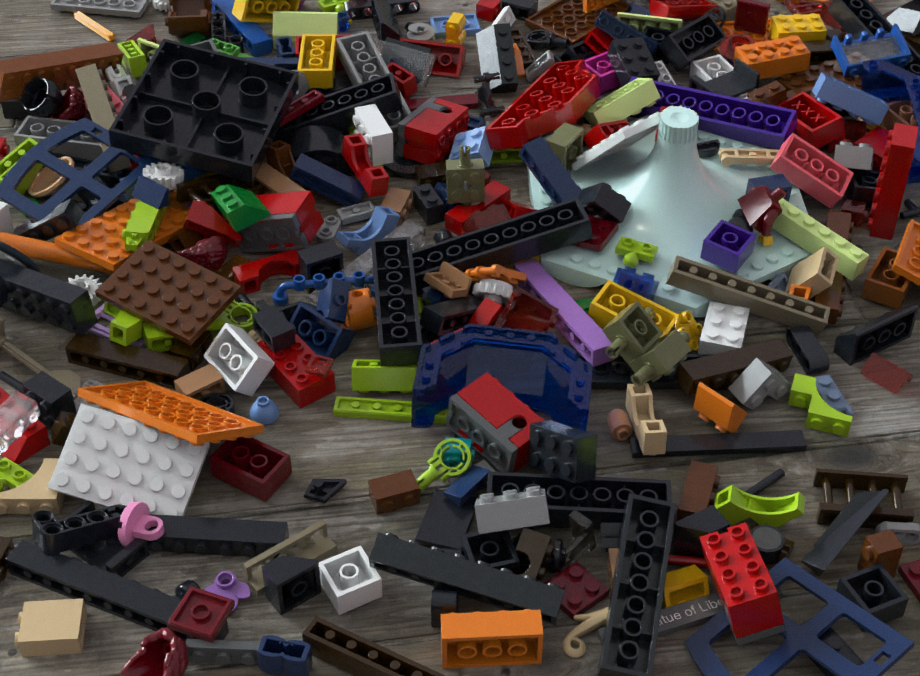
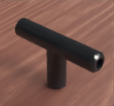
(913, 210)

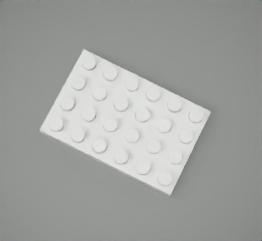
(619, 140)
(123, 461)

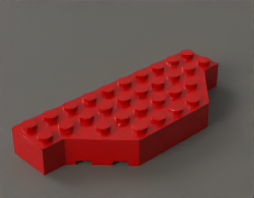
(553, 99)

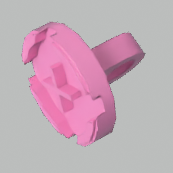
(136, 522)

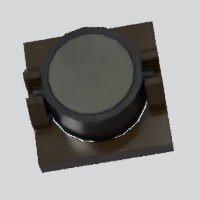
(771, 544)

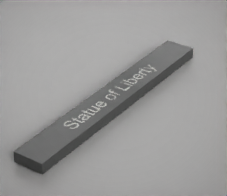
(686, 614)

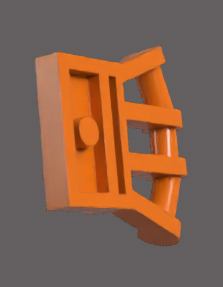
(496, 272)

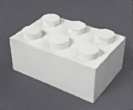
(375, 132)
(723, 328)
(239, 359)

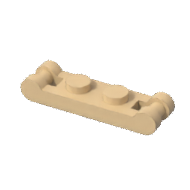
(747, 156)

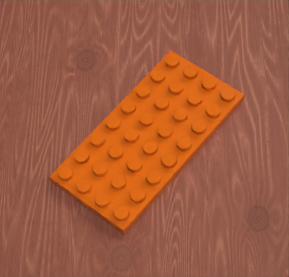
(102, 236)
(171, 412)

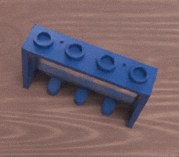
(887, 47)

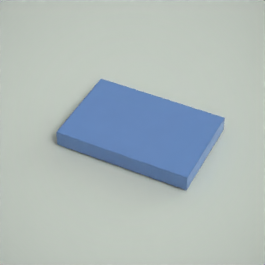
(438, 23)

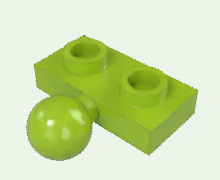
(331, 5)
(635, 251)
(12, 474)

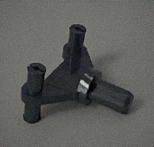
(484, 94)

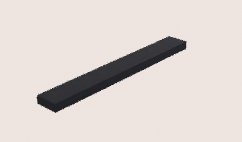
(727, 443)

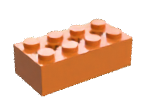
(775, 56)
(491, 638)

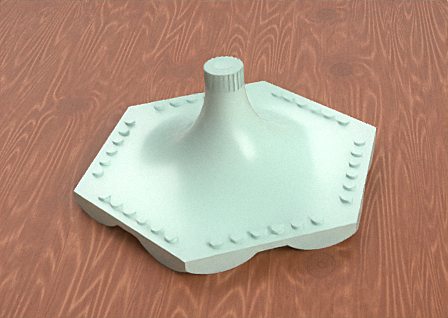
(673, 207)

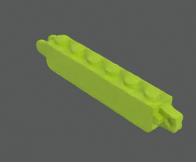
(142, 225)

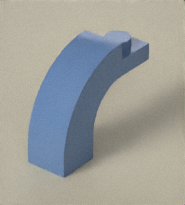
(380, 225)

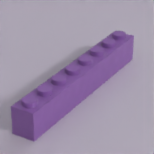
(573, 320)

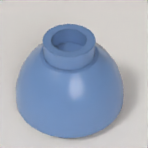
(264, 410)

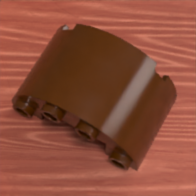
(189, 17)

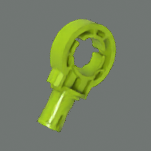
(237, 309)
(445, 472)

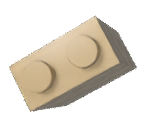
(814, 271)
(51, 627)

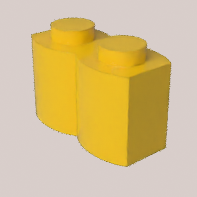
(455, 29)

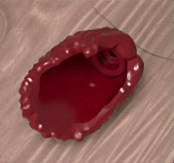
(73, 106)
(207, 252)
(160, 656)

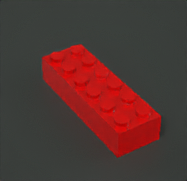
(892, 180)

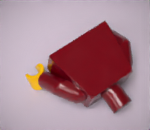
(762, 209)

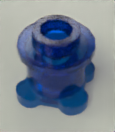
(343, 23)

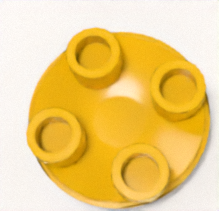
(687, 323)

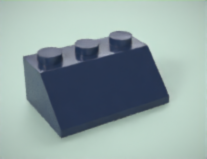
(325, 336)

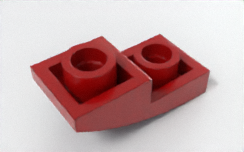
(486, 312)

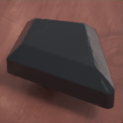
(324, 489)

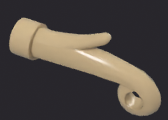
(590, 623)

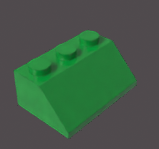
(239, 206)

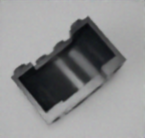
(320, 144)

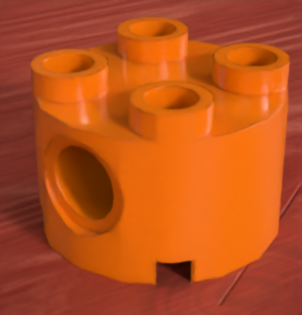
(360, 310)

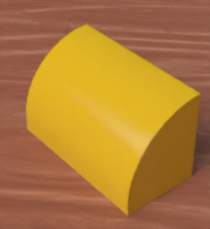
(684, 585)

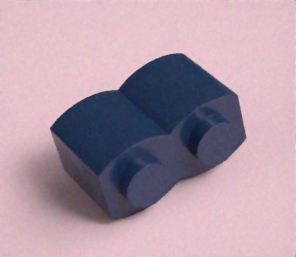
(285, 49)
(284, 656)

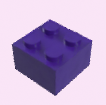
(728, 246)

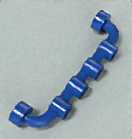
(280, 296)

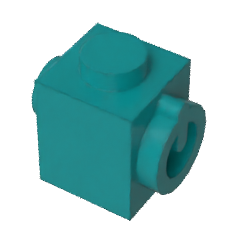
(453, 457)

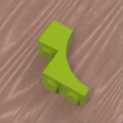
(125, 327)
(820, 414)
(775, 511)

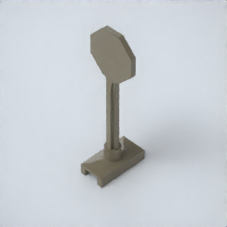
(66, 377)

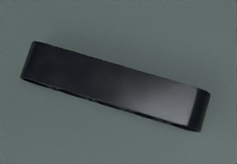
(359, 13)

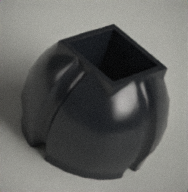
(42, 98)

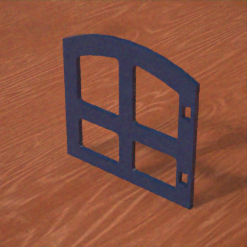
(77, 178)
(805, 637)

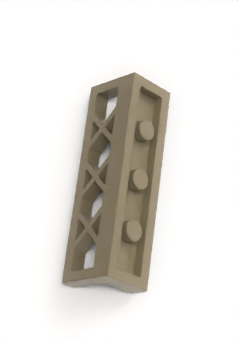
(312, 548)

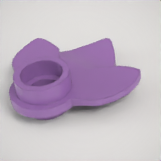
(227, 585)

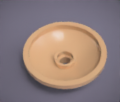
(48, 182)

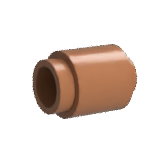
(619, 424)

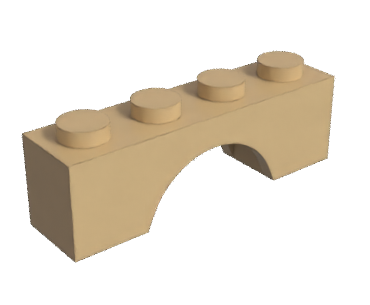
(649, 432)

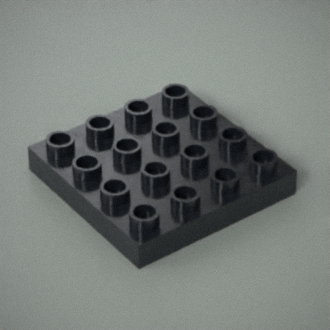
(205, 110)

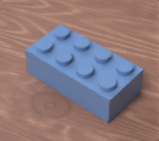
(851, 99)

